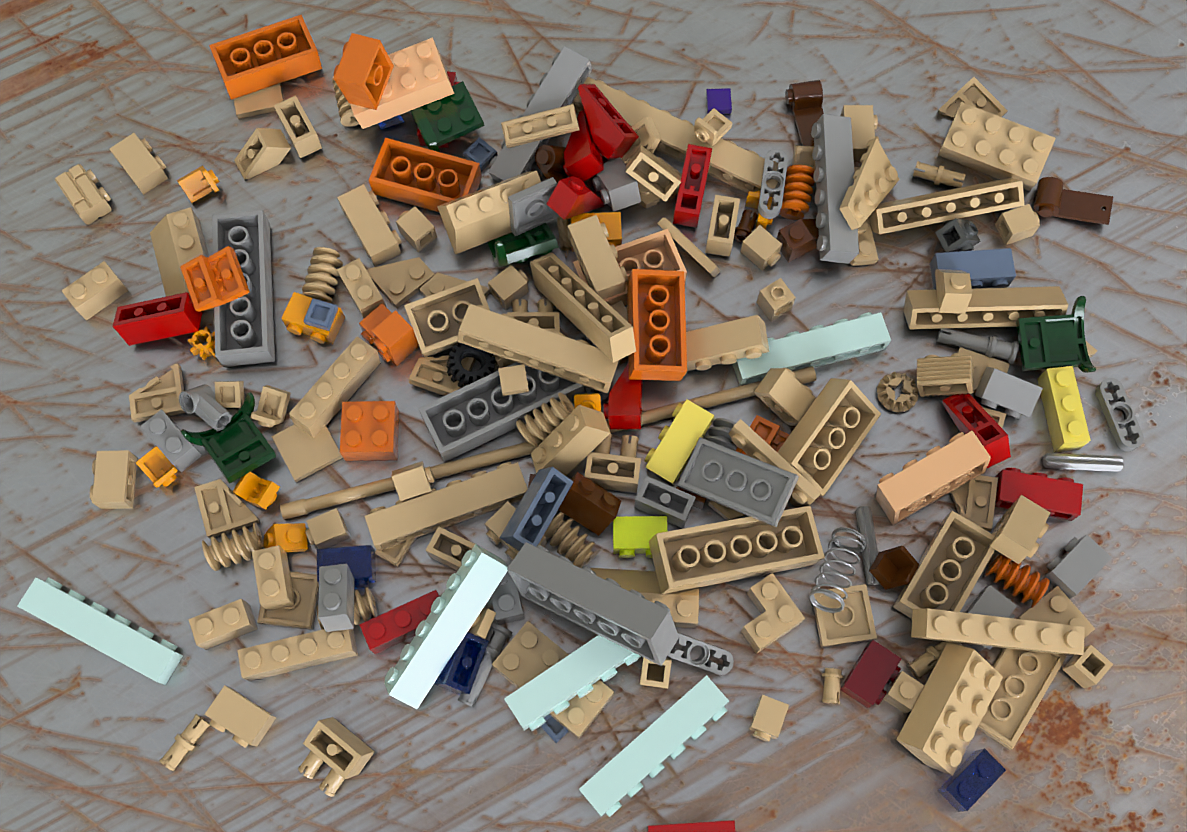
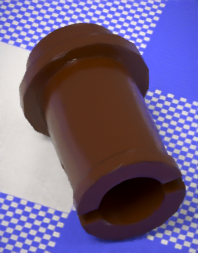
(745, 225)

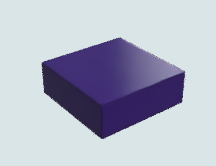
(719, 99)

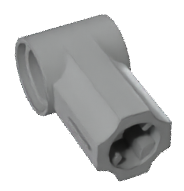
(203, 403)

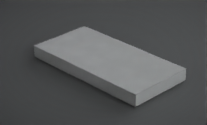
(738, 481)

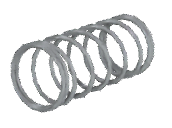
(829, 593)

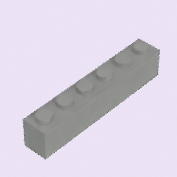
(556, 90)
(833, 176)

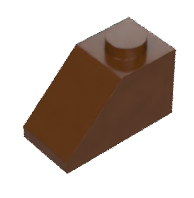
(798, 238)

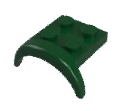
(447, 118)
(521, 247)
(1054, 340)
(238, 446)

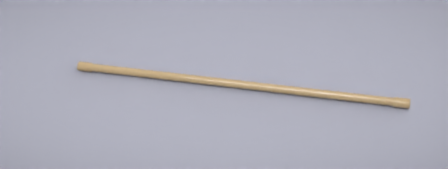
(304, 506)

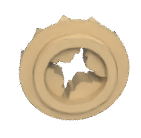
(887, 395)

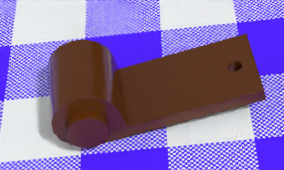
(806, 104)
(551, 161)
(1070, 204)

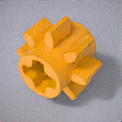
(197, 342)

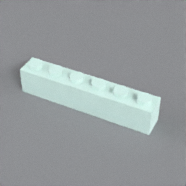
(817, 347)
(445, 626)
(101, 631)
(567, 679)
(653, 746)

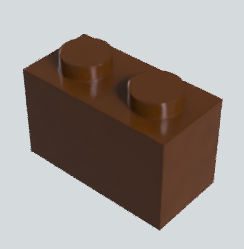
(590, 504)

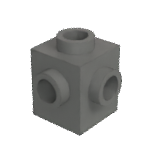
(958, 235)

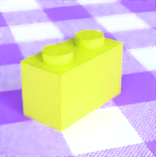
(633, 534)

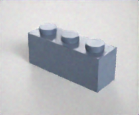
(986, 267)
(536, 508)

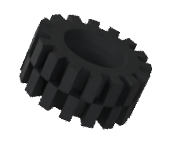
(462, 375)

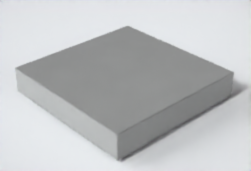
(529, 207)

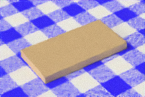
(1020, 691)

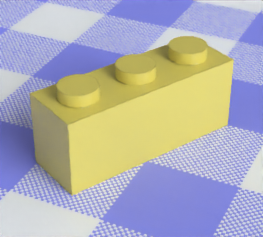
(1063, 409)
(678, 441)

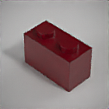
(871, 674)

